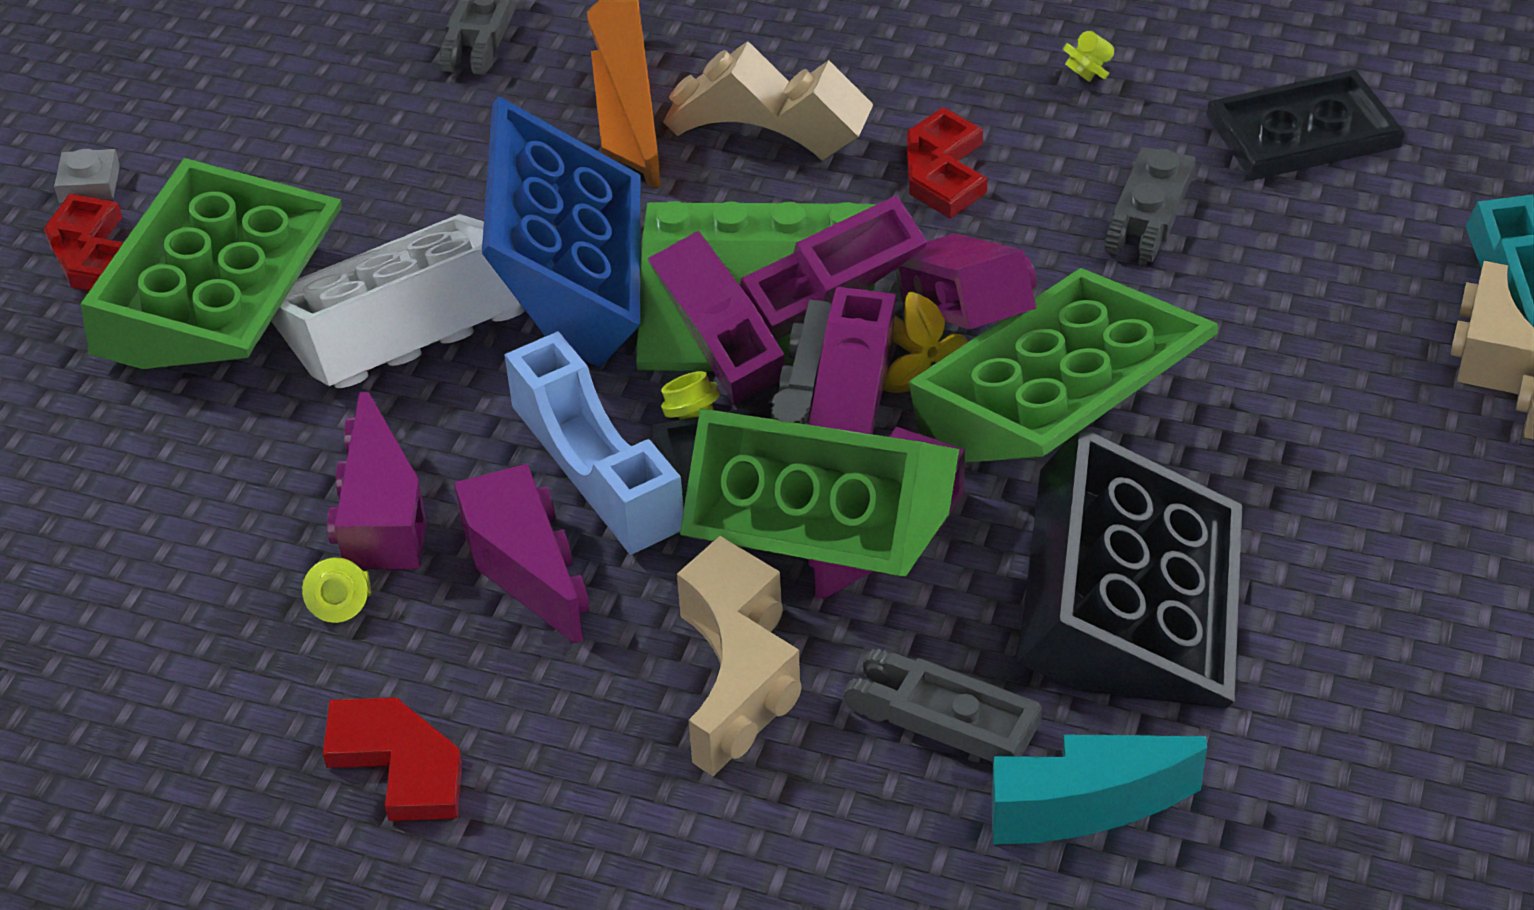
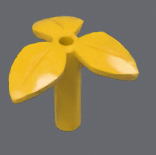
(920, 336)

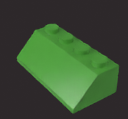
(817, 491)

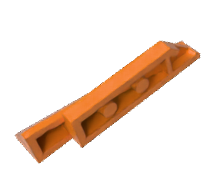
(623, 87)

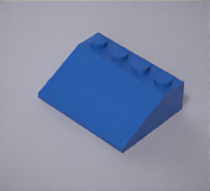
(563, 232)

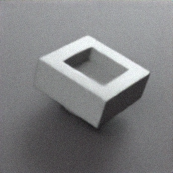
(87, 174)

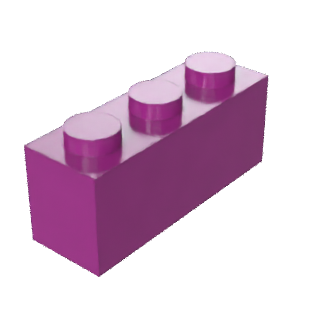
(970, 279)

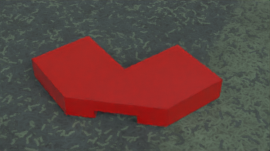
(934, 163)
(80, 235)
(421, 760)

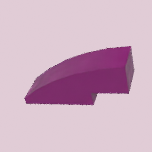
(843, 255)

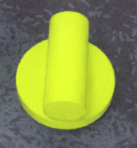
(1089, 55)
(335, 589)

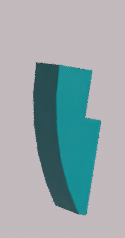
(1505, 235)
(1093, 785)

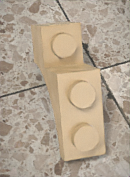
(743, 87)
(1496, 341)
(735, 608)

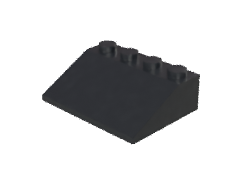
(1131, 578)

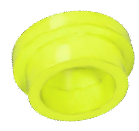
(688, 394)

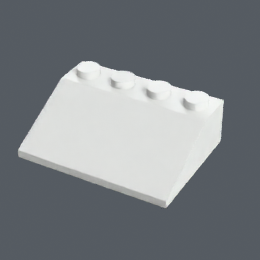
(393, 302)

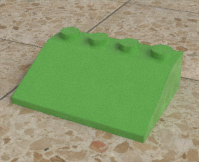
(744, 240)
(204, 268)
(1052, 368)

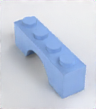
(625, 484)

